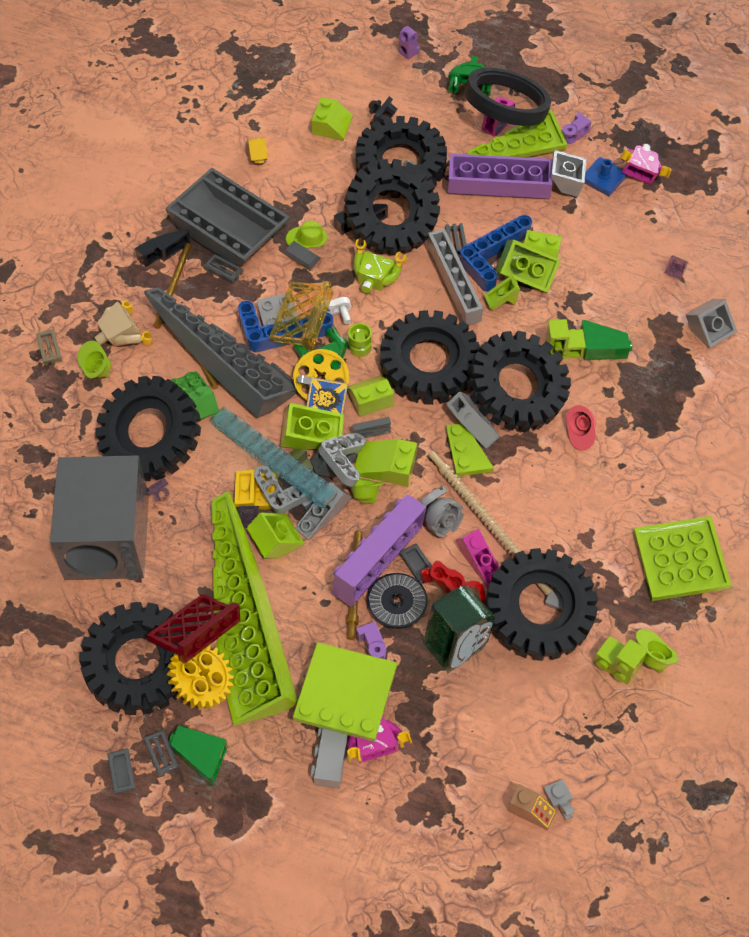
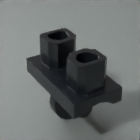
(387, 107)

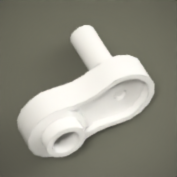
(340, 306)

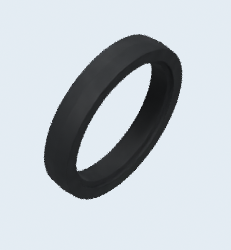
(502, 112)

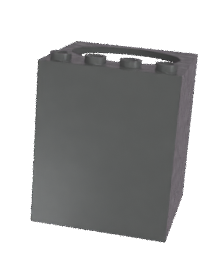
(100, 518)

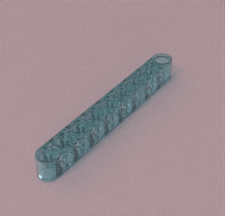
(273, 457)

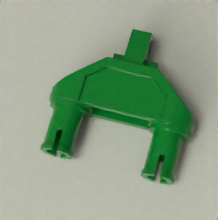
(461, 73)
(338, 345)

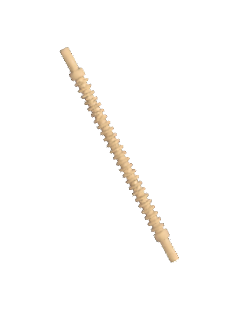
(459, 486)

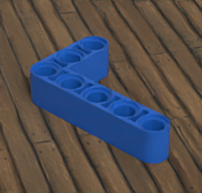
(474, 255)
(253, 330)

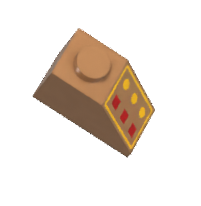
(532, 807)

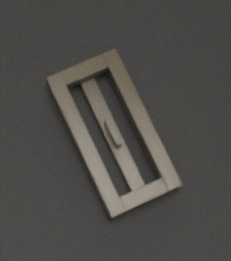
(52, 359)

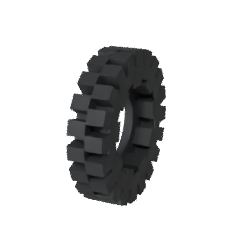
(423, 139)
(395, 177)
(516, 349)
(407, 378)
(180, 430)
(541, 639)
(100, 653)

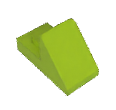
(505, 291)

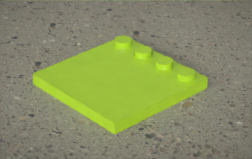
(682, 558)
(345, 692)

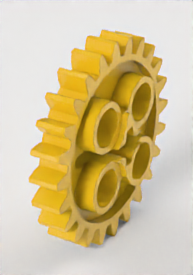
(186, 682)

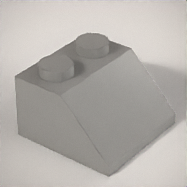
(568, 172)
(712, 322)

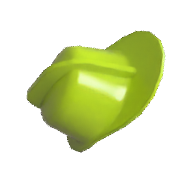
(308, 235)
(93, 360)
(366, 490)
(659, 653)

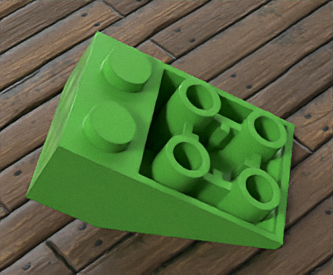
(200, 392)

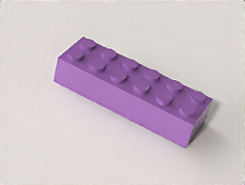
(500, 176)
(378, 550)

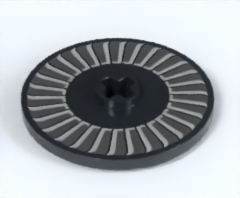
(399, 614)

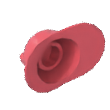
(581, 427)

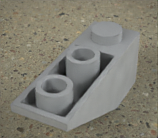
(473, 419)
(318, 517)

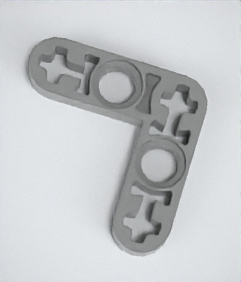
(346, 472)
(284, 496)

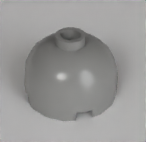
(443, 516)

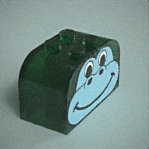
(457, 627)

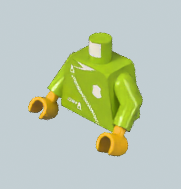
(375, 270)

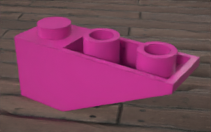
(478, 555)

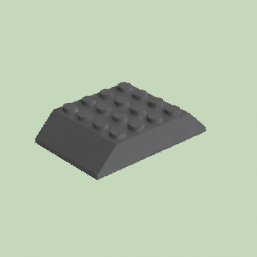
(225, 216)

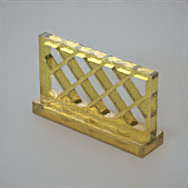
(316, 314)

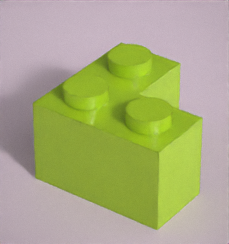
(567, 342)
(621, 659)

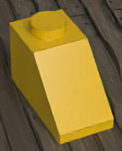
(257, 149)

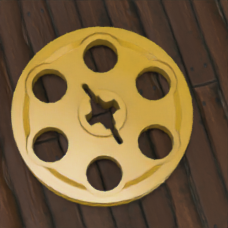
(323, 368)

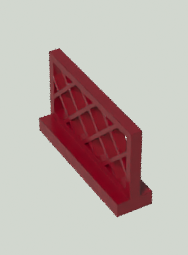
(203, 634)

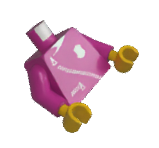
(643, 164)
(385, 743)

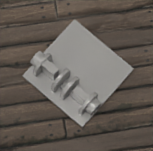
(270, 307)

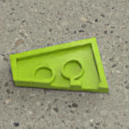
(466, 453)

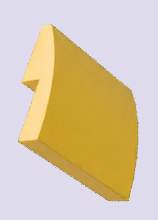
(248, 491)

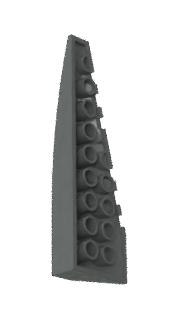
(246, 375)

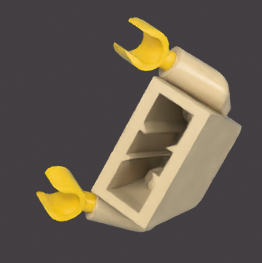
(119, 326)

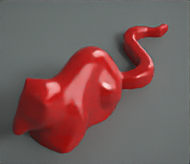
(449, 579)

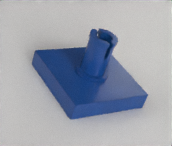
(604, 176)

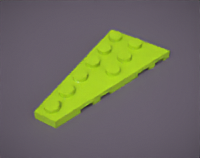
(526, 140)

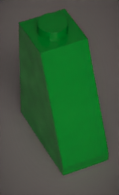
(605, 342)
(199, 751)

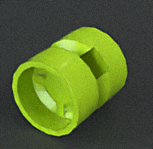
(360, 339)

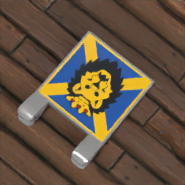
(325, 394)

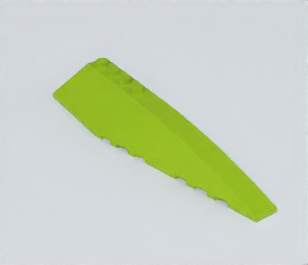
(253, 645)

